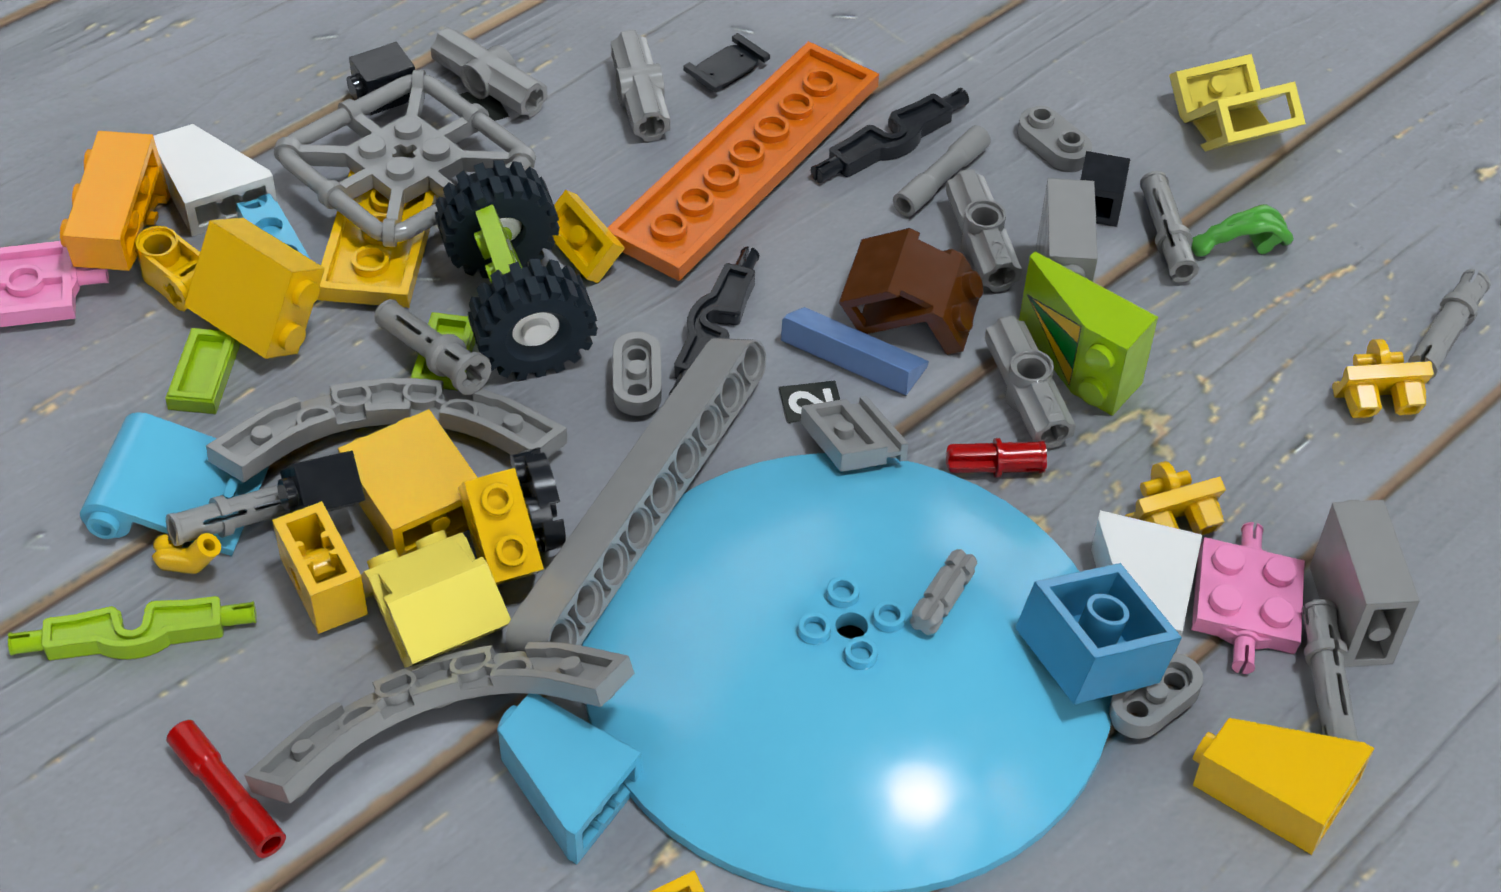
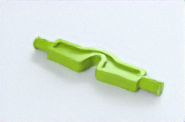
(104, 632)

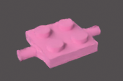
(41, 283)
(1248, 597)

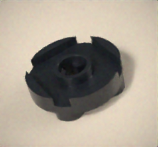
(540, 498)

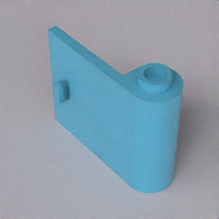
(158, 472)

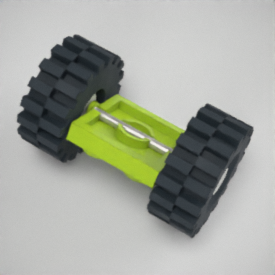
(531, 313)

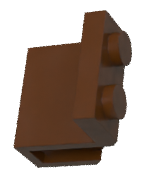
(912, 284)

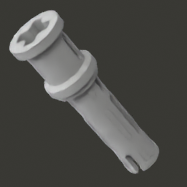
(443, 353)

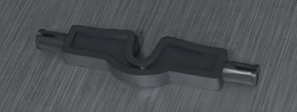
(875, 145)
(721, 306)

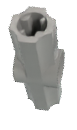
(489, 72)
(640, 86)
(983, 230)
(1029, 382)

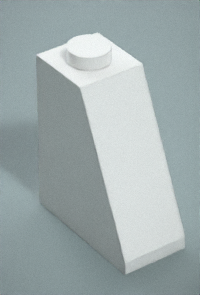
(208, 176)
(1154, 555)

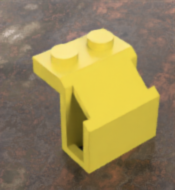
(1224, 102)
(435, 597)

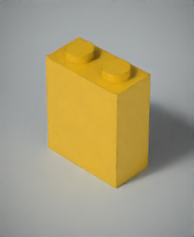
(254, 287)
(411, 481)

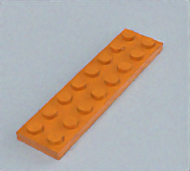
(742, 160)

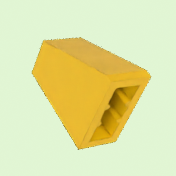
(1281, 776)

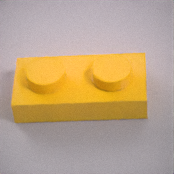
(585, 237)

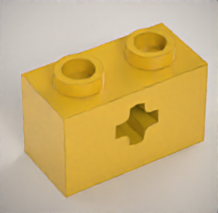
(501, 525)
(320, 567)

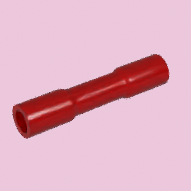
(244, 812)

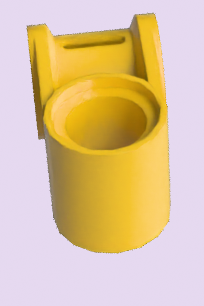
(167, 263)

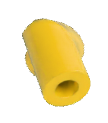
(185, 559)

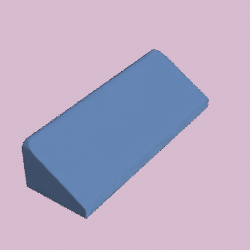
(852, 350)

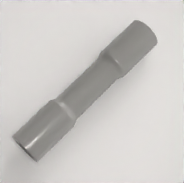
(926, 184)

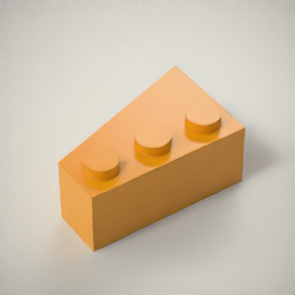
(114, 200)

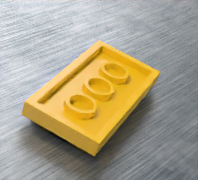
(362, 268)

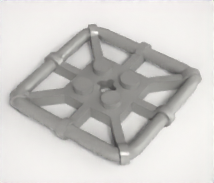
(382, 154)

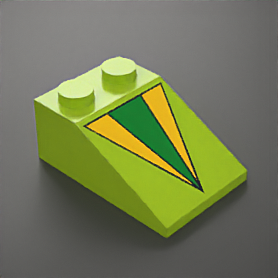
(1088, 332)

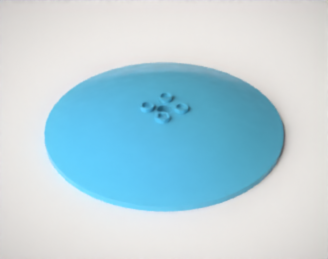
(827, 752)

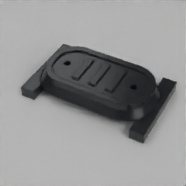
(727, 64)

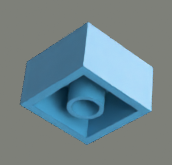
(1097, 633)

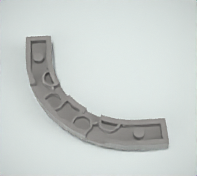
(375, 402)
(543, 668)

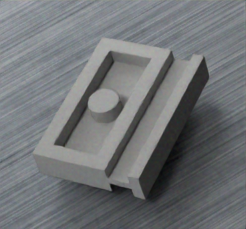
(853, 433)

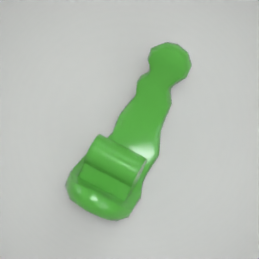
(1261, 223)

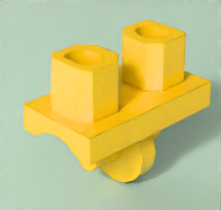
(1383, 374)
(1173, 500)

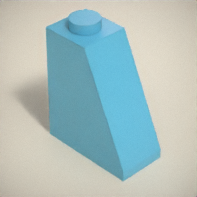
(566, 770)

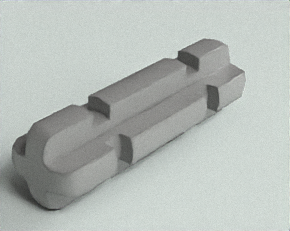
(943, 592)

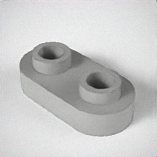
(1053, 138)
(637, 373)
(1157, 702)

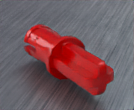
(997, 457)

